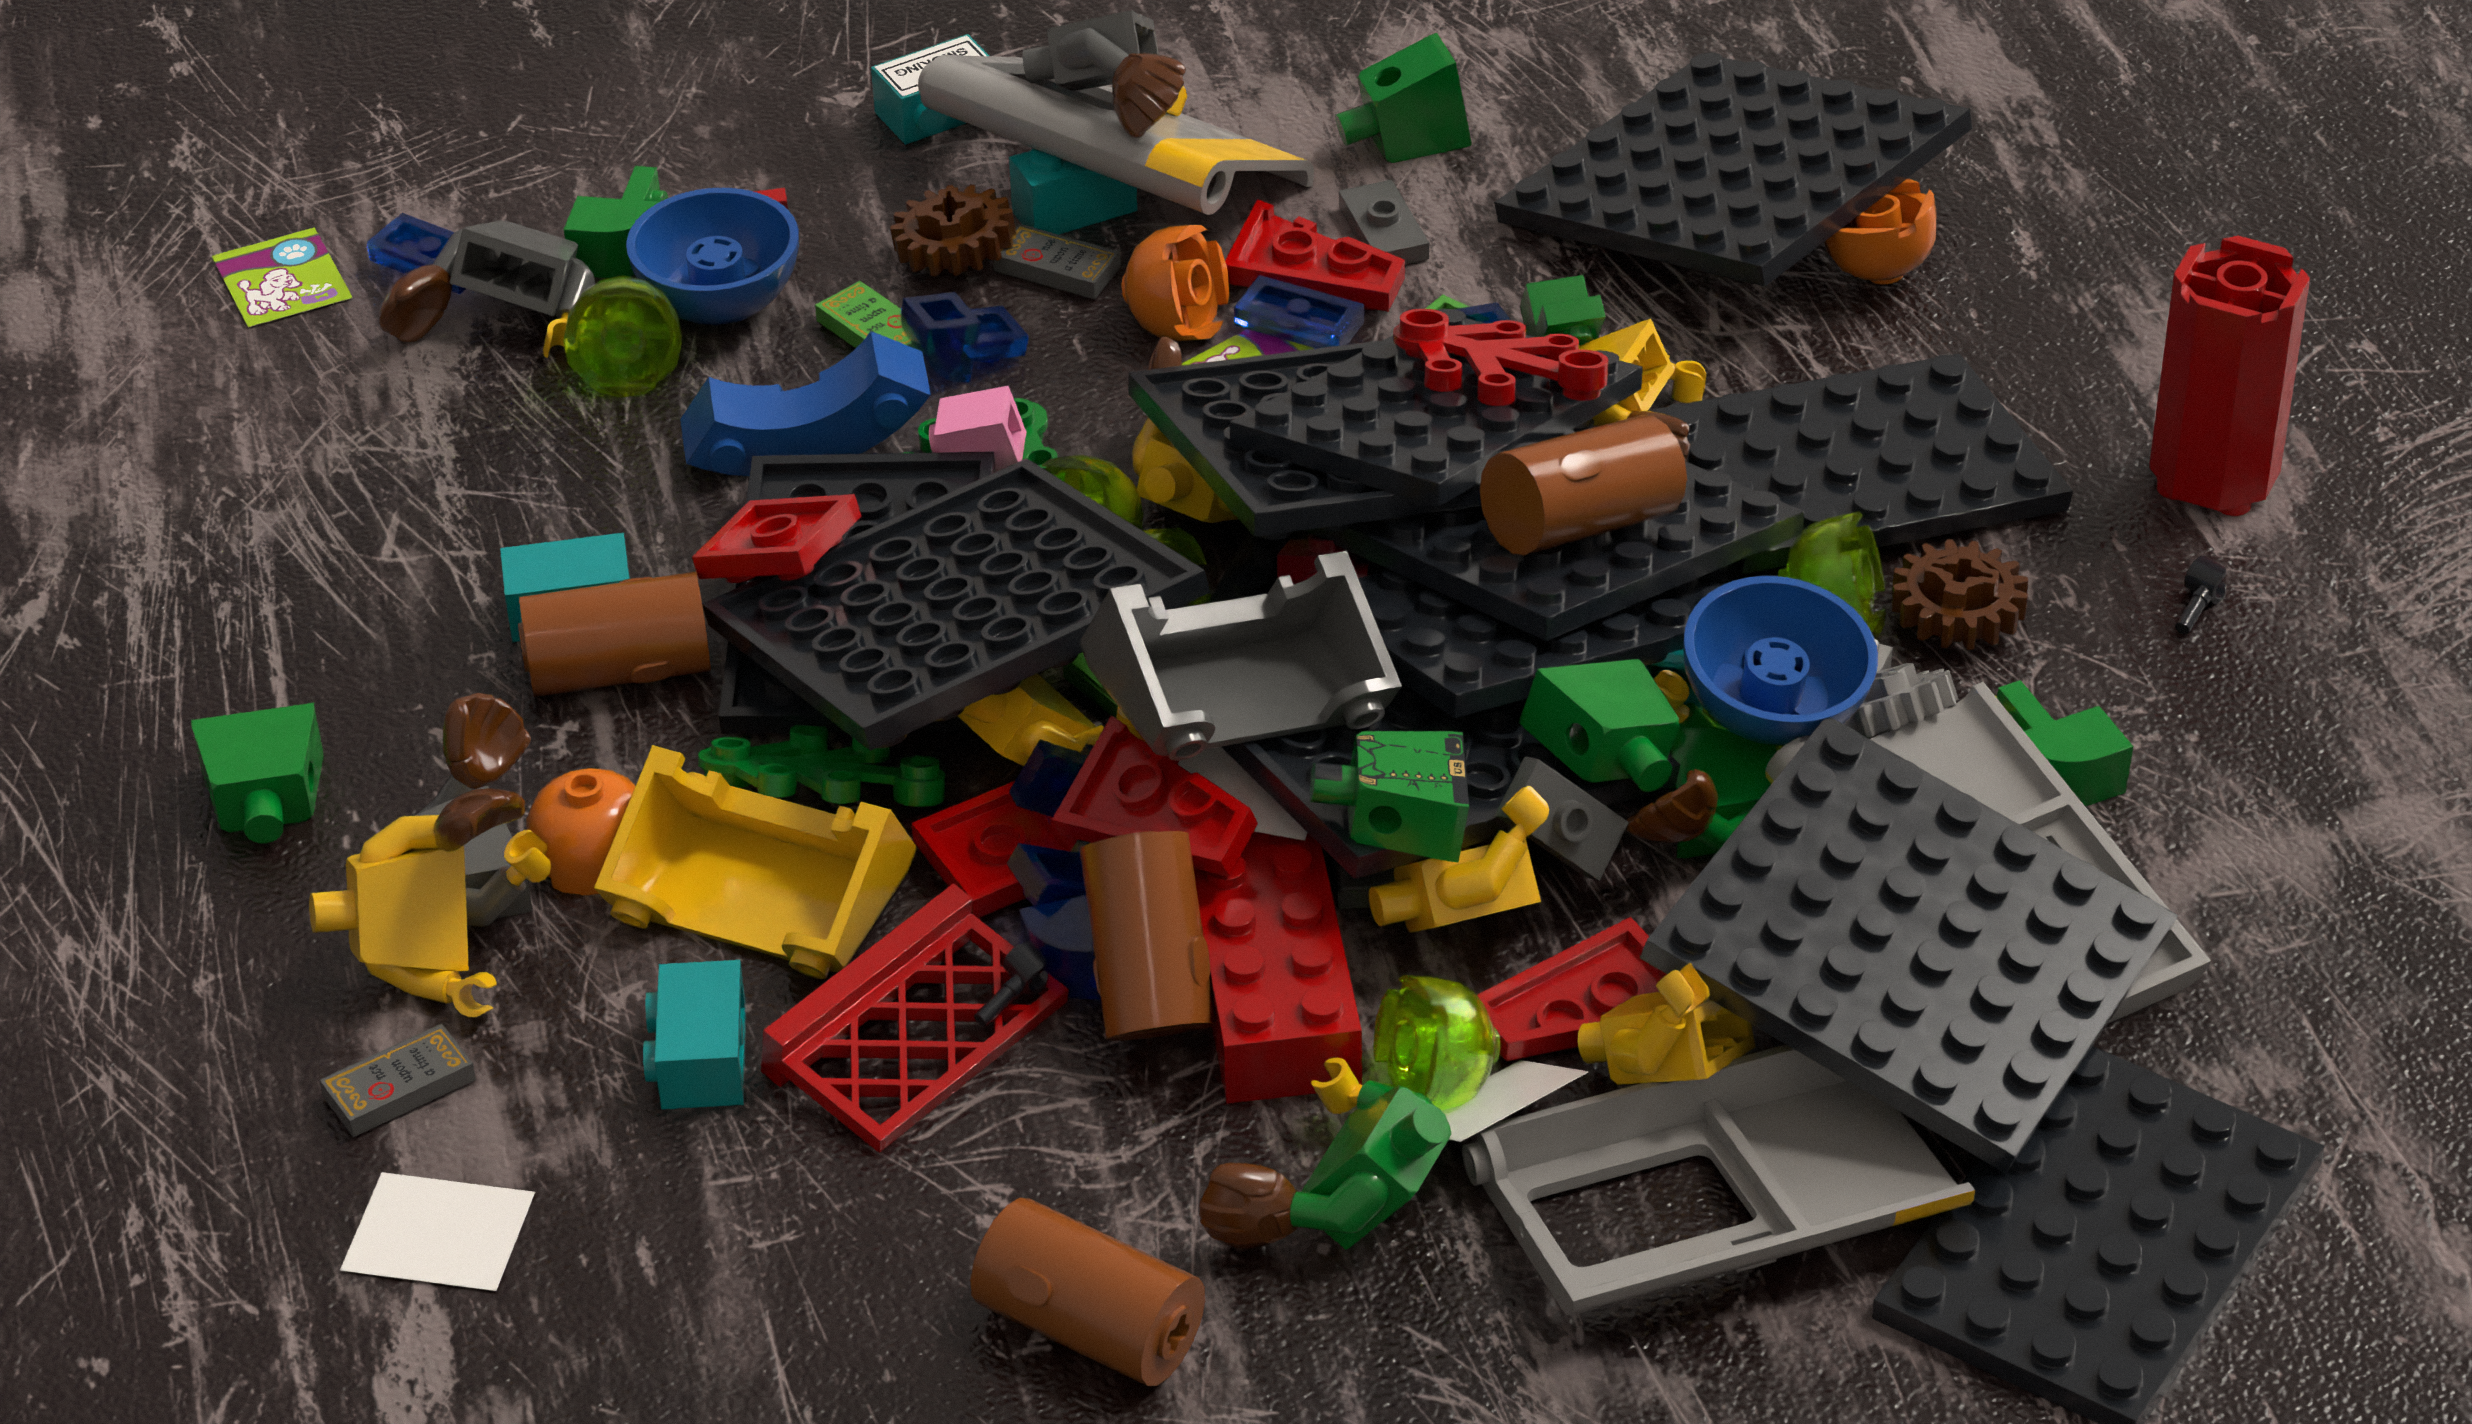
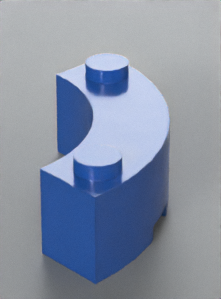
(842, 413)

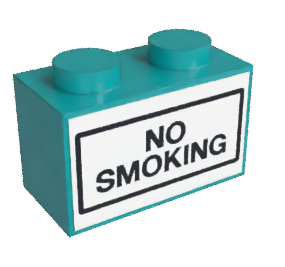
(897, 92)

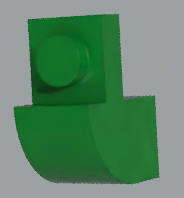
(603, 224)
(1562, 308)
(2081, 747)

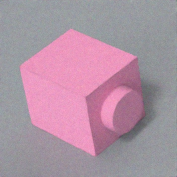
(980, 423)

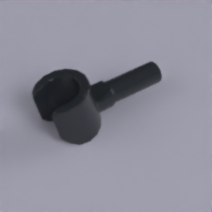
(2206, 582)
(1028, 976)

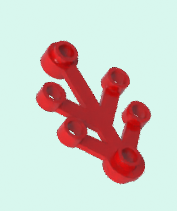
(1497, 345)

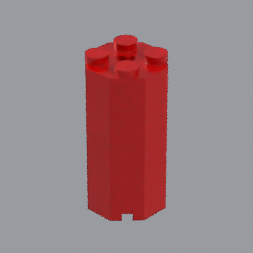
(2228, 374)

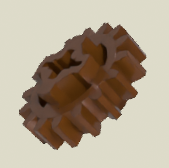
(953, 230)
(1959, 594)

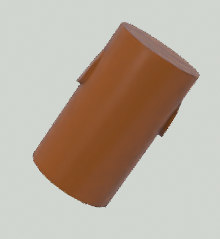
(1582, 484)
(614, 634)
(1147, 935)
(1088, 1291)

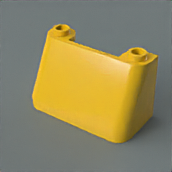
(752, 866)

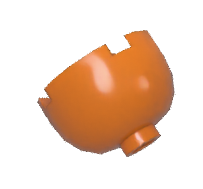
(1887, 236)
(1177, 283)
(578, 823)

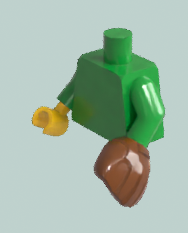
(1715, 784)
(1358, 1183)

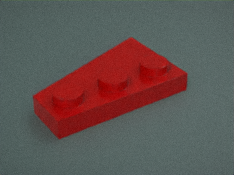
(1308, 259)
(1134, 791)
(1550, 1001)

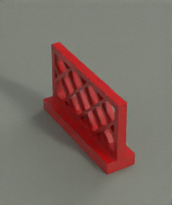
(866, 992)

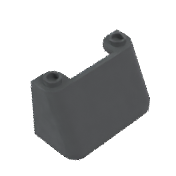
(1244, 664)

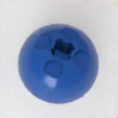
(715, 252)
(1777, 657)

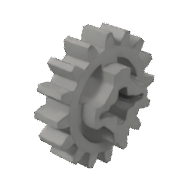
(1902, 698)

